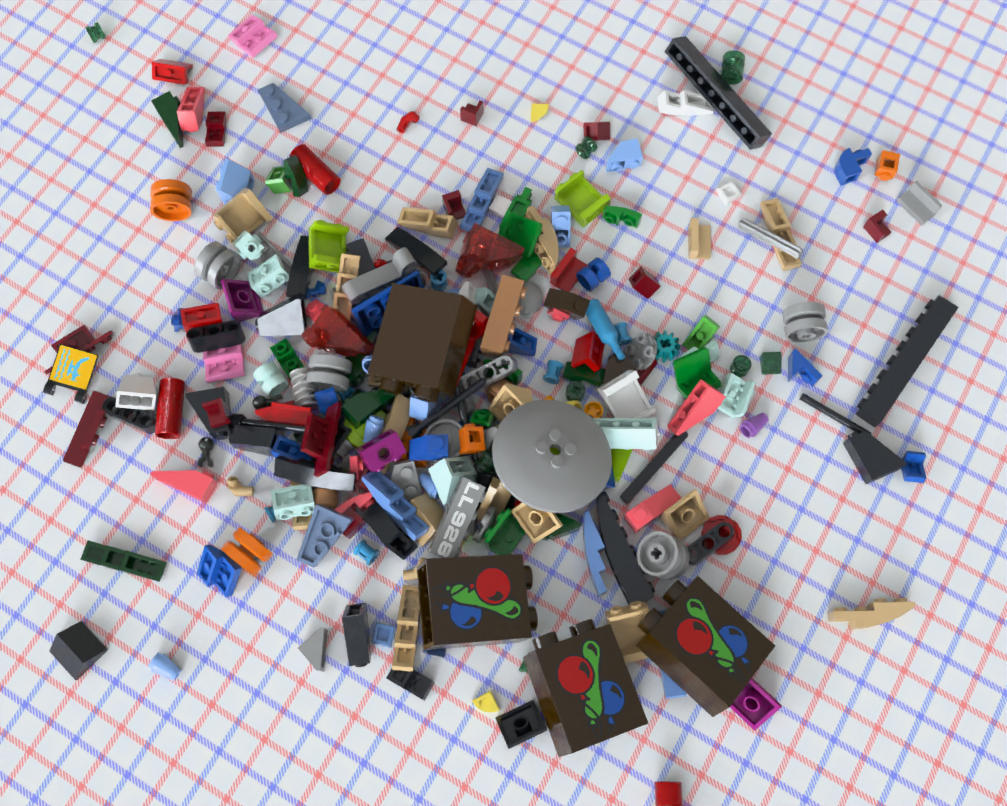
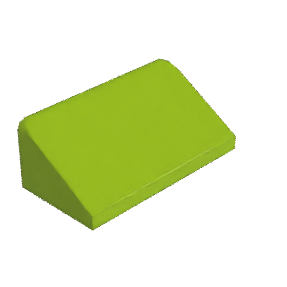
(619, 461)

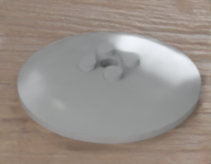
(549, 480)

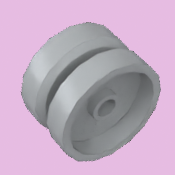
(217, 263)
(805, 322)
(328, 372)
(449, 427)
(663, 555)

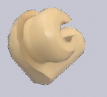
(237, 488)
(412, 574)

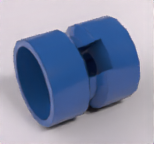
(593, 274)

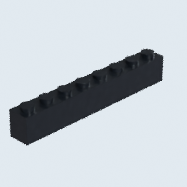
(718, 92)
(906, 361)

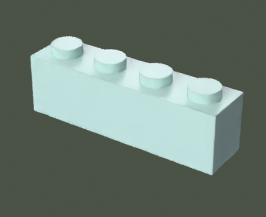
(629, 432)

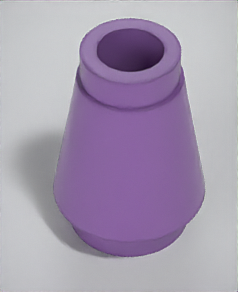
(753, 425)

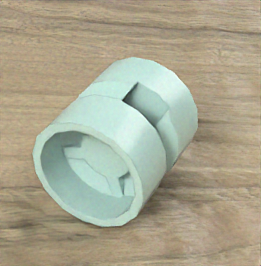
(270, 379)

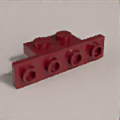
(81, 339)
(87, 430)
(320, 438)

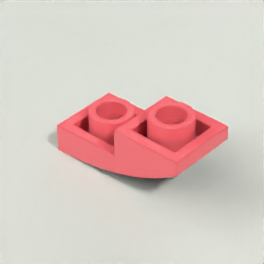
(361, 501)

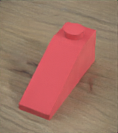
(191, 109)
(698, 405)
(190, 482)
(651, 508)

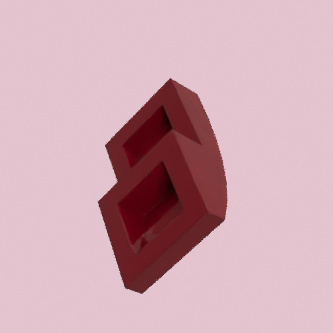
(215, 129)

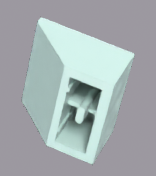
(447, 474)

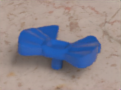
(319, 289)

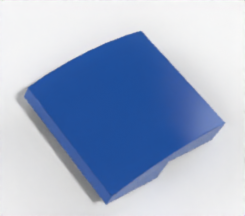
(218, 569)

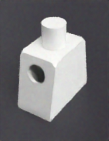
(136, 392)

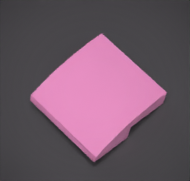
(252, 36)
(224, 363)

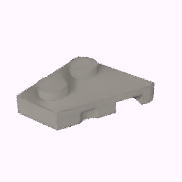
(406, 478)

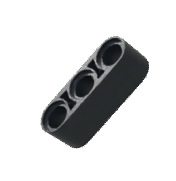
(216, 336)
(137, 421)
(719, 542)

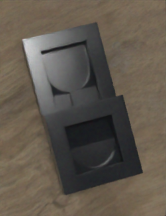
(412, 682)

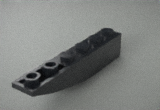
(621, 554)

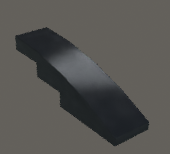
(423, 254)
(300, 272)
(303, 470)

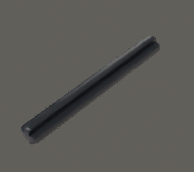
(653, 466)

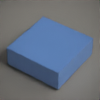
(383, 634)

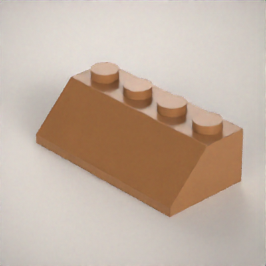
(502, 317)

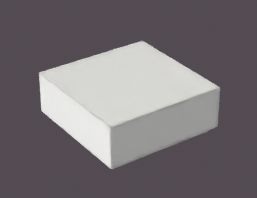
(728, 192)
(499, 206)

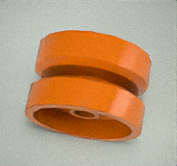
(171, 200)
(249, 548)

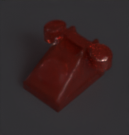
(486, 252)
(338, 334)

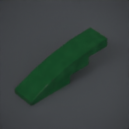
(123, 561)

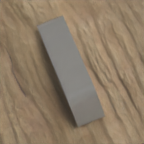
(381, 278)
(481, 372)

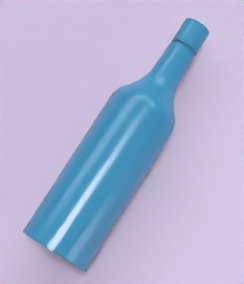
(604, 327)

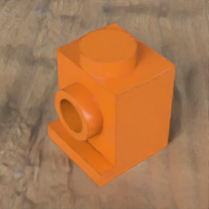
(886, 168)
(472, 433)

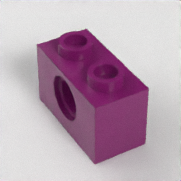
(370, 450)

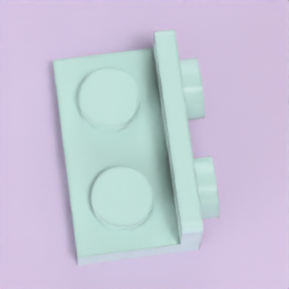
(268, 276)
(292, 501)

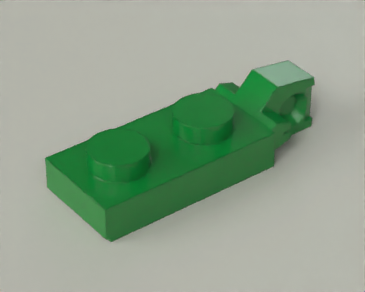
(520, 203)

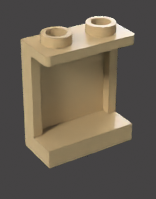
(241, 214)
(626, 630)

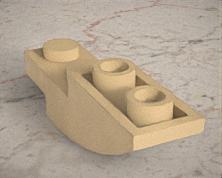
(547, 243)
(878, 613)

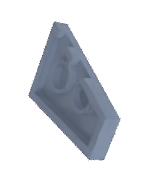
(282, 108)
(322, 533)

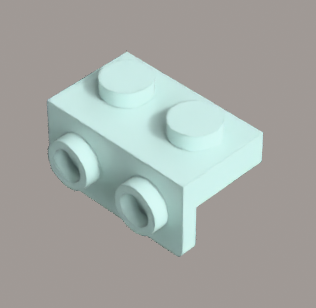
(737, 395)

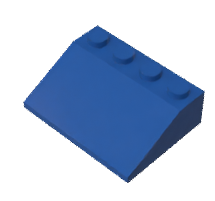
(370, 313)

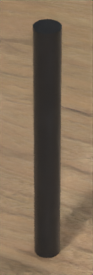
(832, 414)

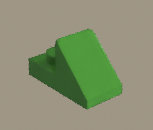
(277, 182)
(702, 333)

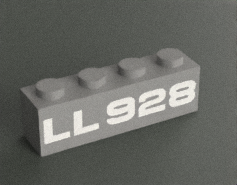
(457, 518)

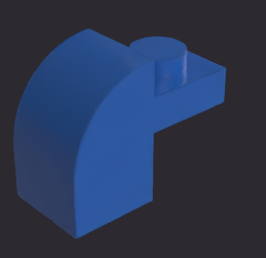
(848, 165)

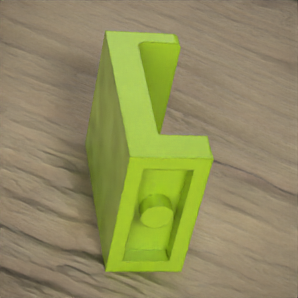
(582, 198)
(326, 245)

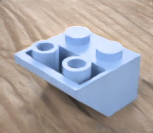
(233, 180)

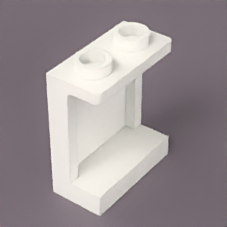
(625, 397)

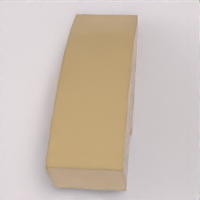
(428, 222)

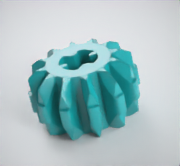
(671, 348)

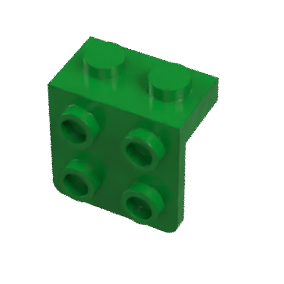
(521, 231)
(691, 369)
(505, 534)

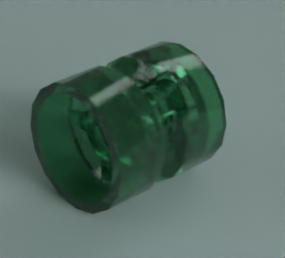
(733, 67)

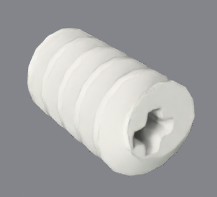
(302, 392)

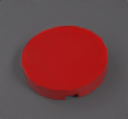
(724, 532)

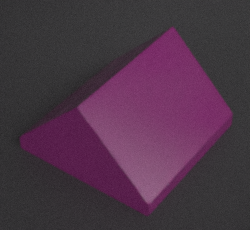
(241, 299)
(755, 704)

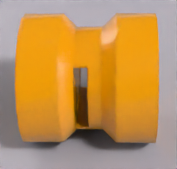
(594, 409)

